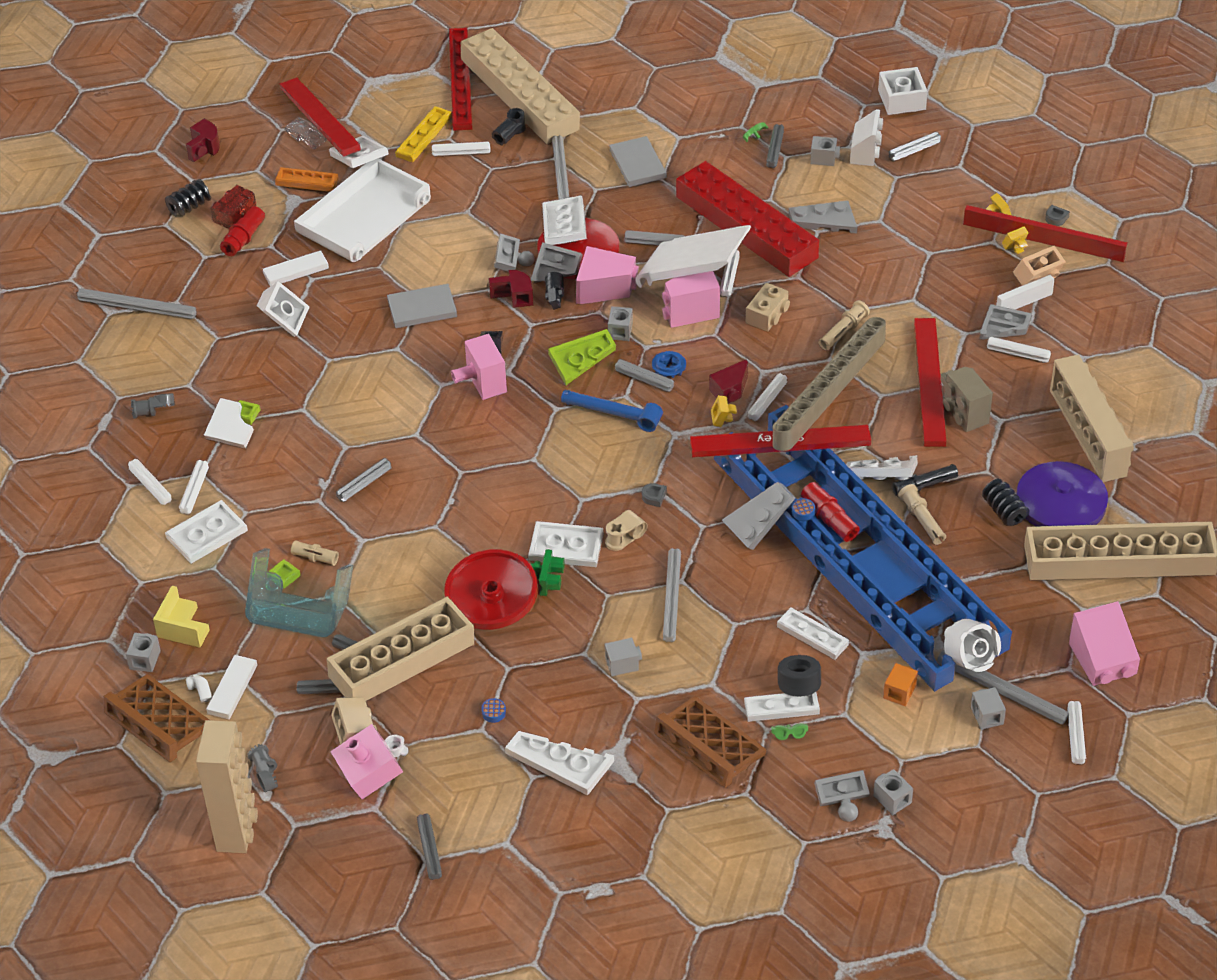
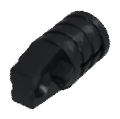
(554, 289)

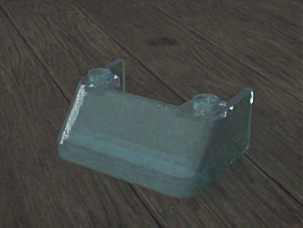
(272, 608)

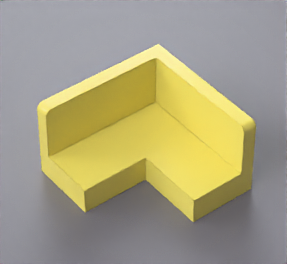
(175, 622)

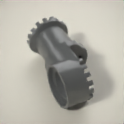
(147, 407)
(264, 767)

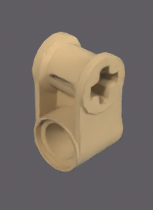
(624, 530)

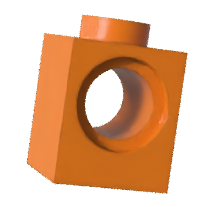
(900, 684)

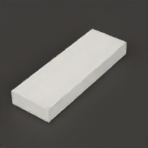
(296, 268)
(1027, 293)
(813, 633)
(231, 687)
(780, 706)

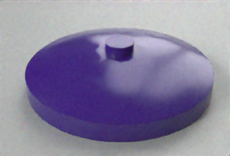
(1062, 495)

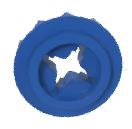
(662, 360)

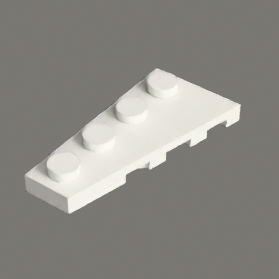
(566, 764)

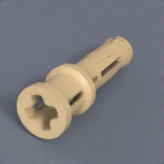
(849, 320)
(918, 507)

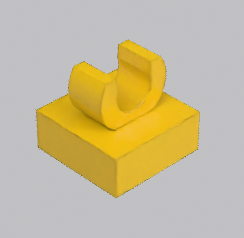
(999, 205)
(1016, 240)
(722, 411)

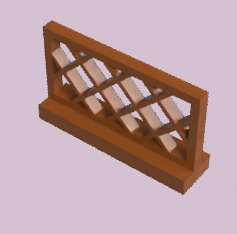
(143, 726)
(697, 749)

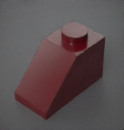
(729, 381)

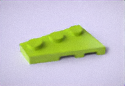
(581, 354)

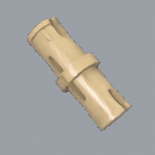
(301, 549)

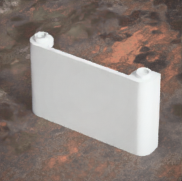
(363, 209)

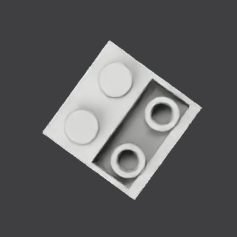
(866, 138)

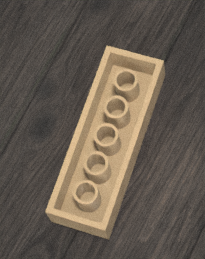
(1091, 418)
(401, 650)
(226, 786)

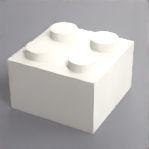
(902, 90)

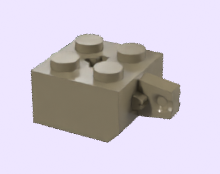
(967, 398)

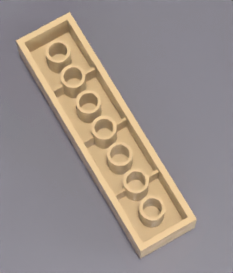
(520, 85)
(1121, 550)

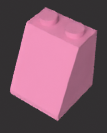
(605, 276)
(691, 299)
(1104, 644)

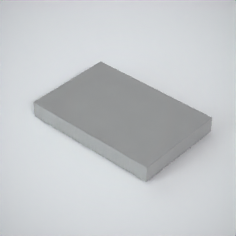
(637, 161)
(422, 305)

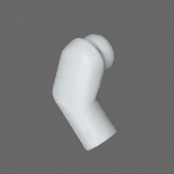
(201, 685)

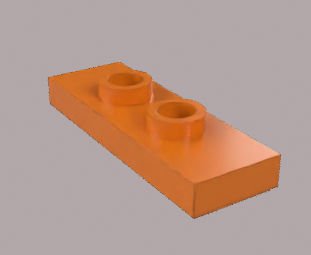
(306, 179)

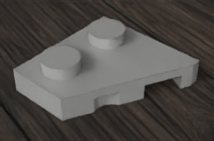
(555, 260)
(1004, 322)

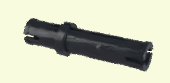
(927, 479)

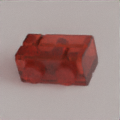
(232, 206)

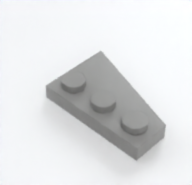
(830, 215)
(758, 515)

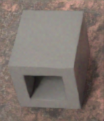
(622, 656)

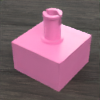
(483, 366)
(366, 761)

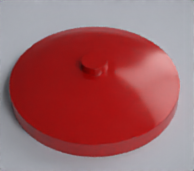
(598, 236)
(492, 588)

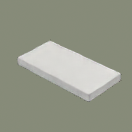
(564, 220)

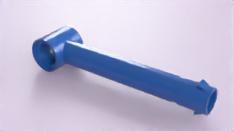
(646, 418)

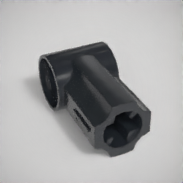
(510, 126)

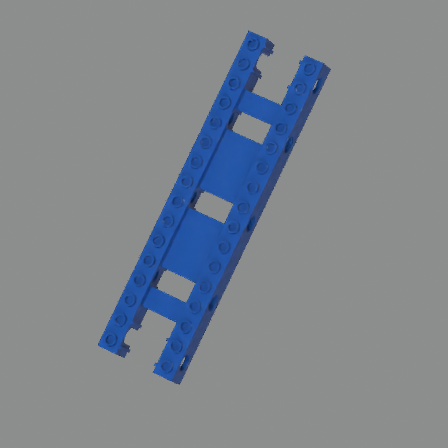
(880, 573)

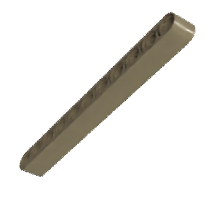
(828, 384)

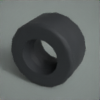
(799, 675)

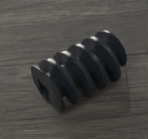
(187, 196)
(1005, 502)

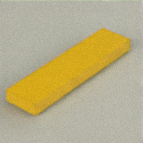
(423, 134)

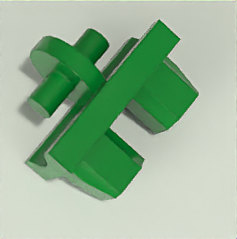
(543, 572)

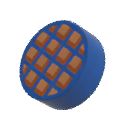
(803, 509)
(493, 710)

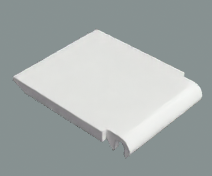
(692, 255)

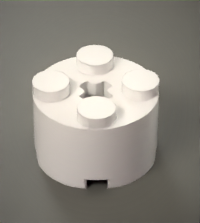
(972, 644)

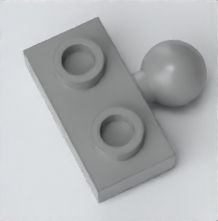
(508, 254)
(843, 789)

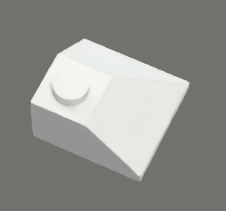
(283, 307)

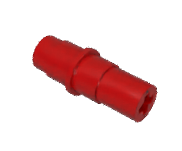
(242, 231)
(830, 512)

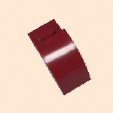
(204, 140)
(516, 286)

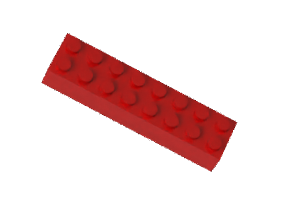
(732, 206)

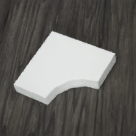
(228, 426)

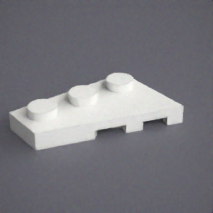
(889, 468)

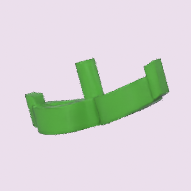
(754, 130)
(782, 732)

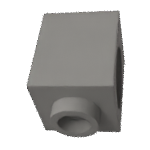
(824, 151)
(620, 323)
(143, 652)
(988, 708)
(896, 799)

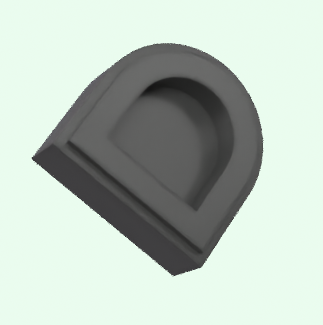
(1056, 215)
(654, 494)

